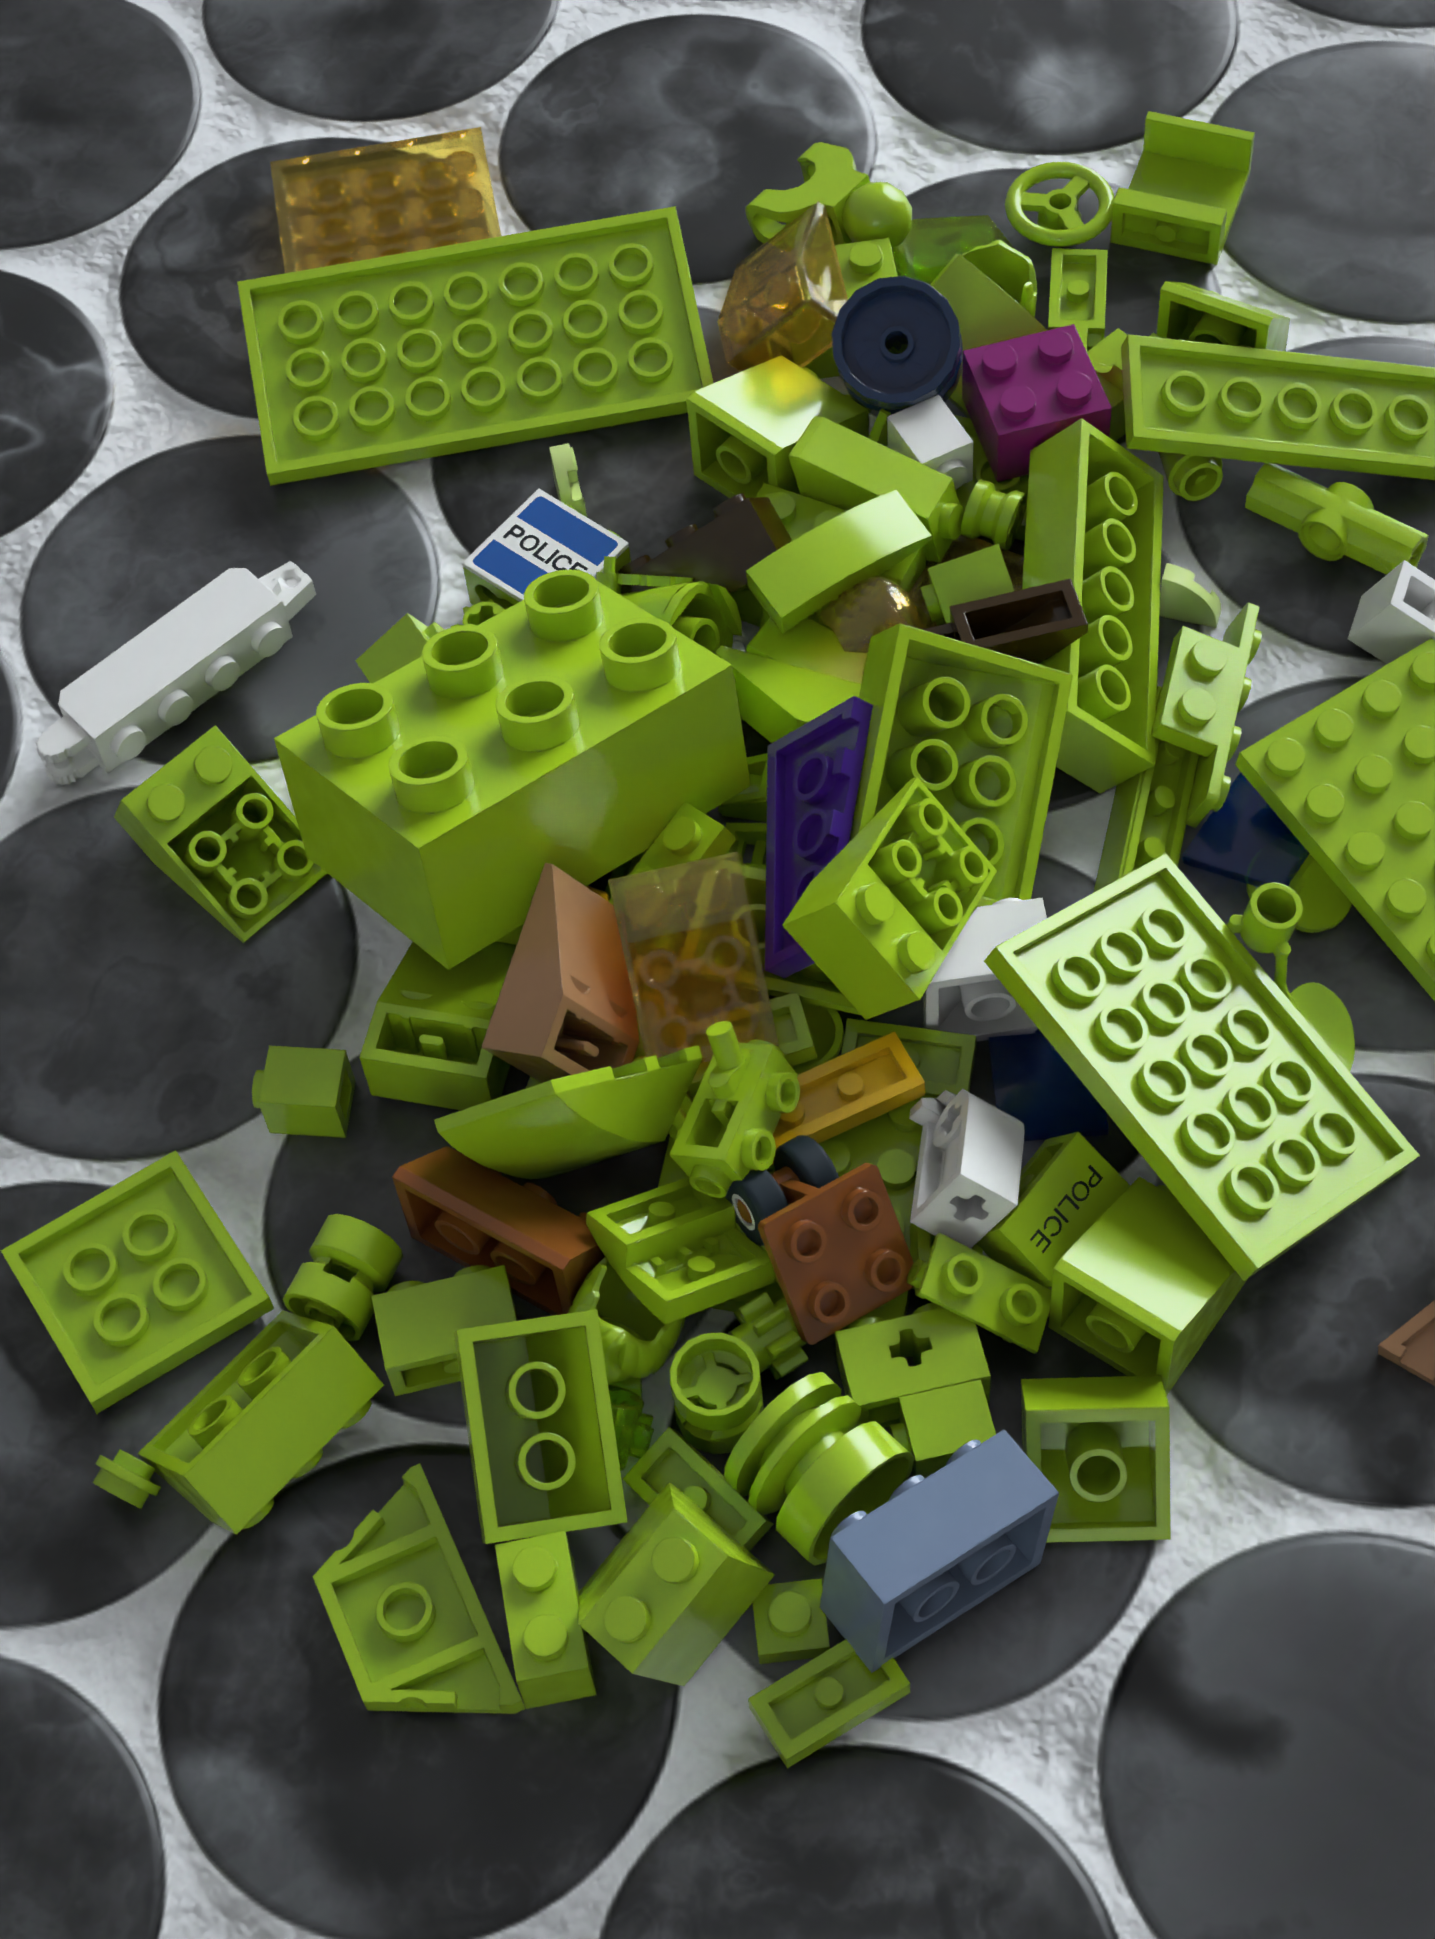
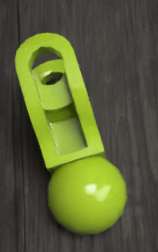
(854, 205)

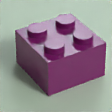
(1029, 392)

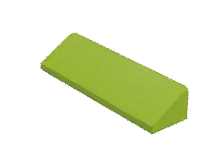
(1148, 813)

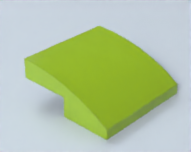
(982, 309)
(679, 1250)

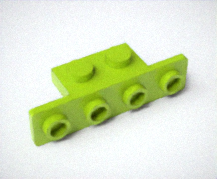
(1201, 701)

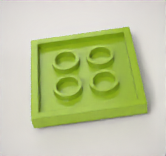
(137, 1281)

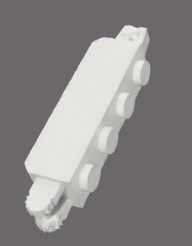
(171, 669)

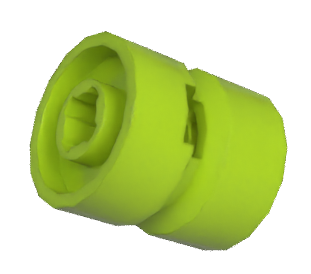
(347, 1269)
(715, 1390)

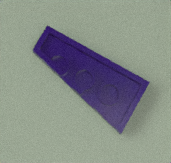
(809, 815)

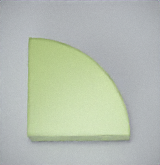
(566, 477)
(1186, 599)

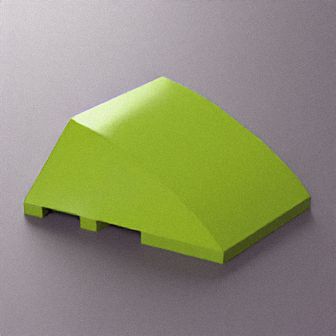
(575, 1117)

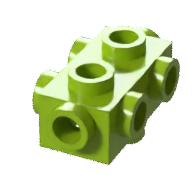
(734, 1112)

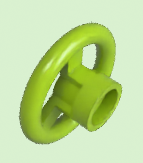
(1058, 213)

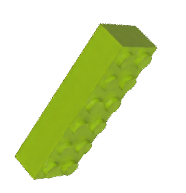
(1100, 523)

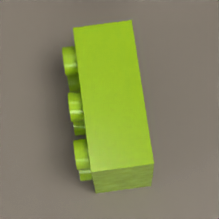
(512, 748)

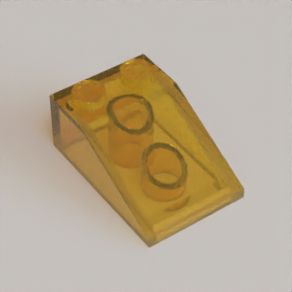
(784, 296)

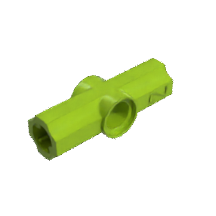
(1334, 520)

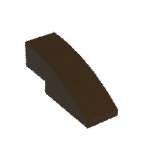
(1020, 623)

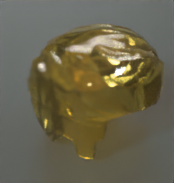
(870, 609)

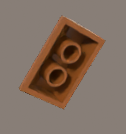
(494, 1222)

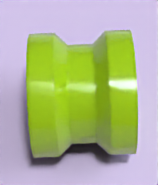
(993, 514)

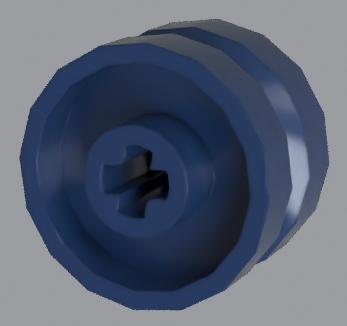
(884, 317)

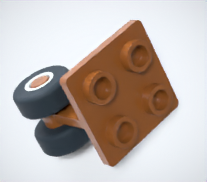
(825, 1236)

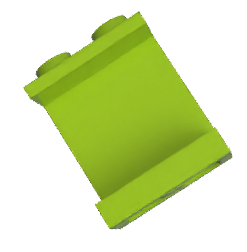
(1183, 188)

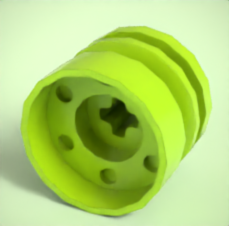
(815, 1463)

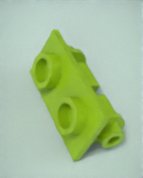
(983, 1292)

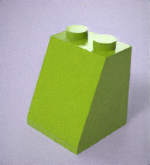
(753, 421)
(1142, 1286)
(670, 1590)

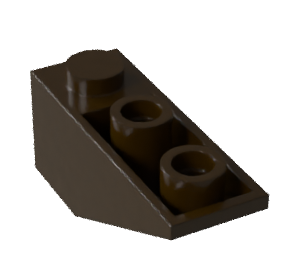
(719, 551)

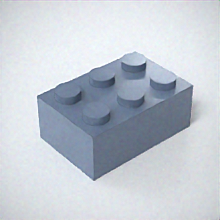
(936, 1548)

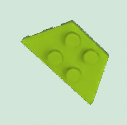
(413, 1614)

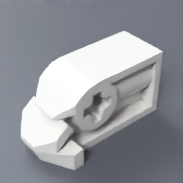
(965, 1166)

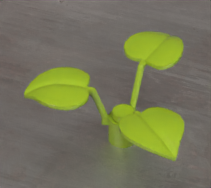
(1309, 905)

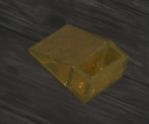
(693, 954)

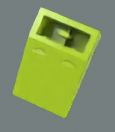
(221, 835)
(892, 902)
(432, 1031)

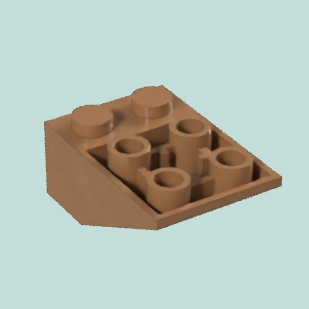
(566, 987)

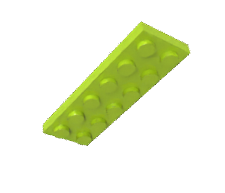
(1278, 407)

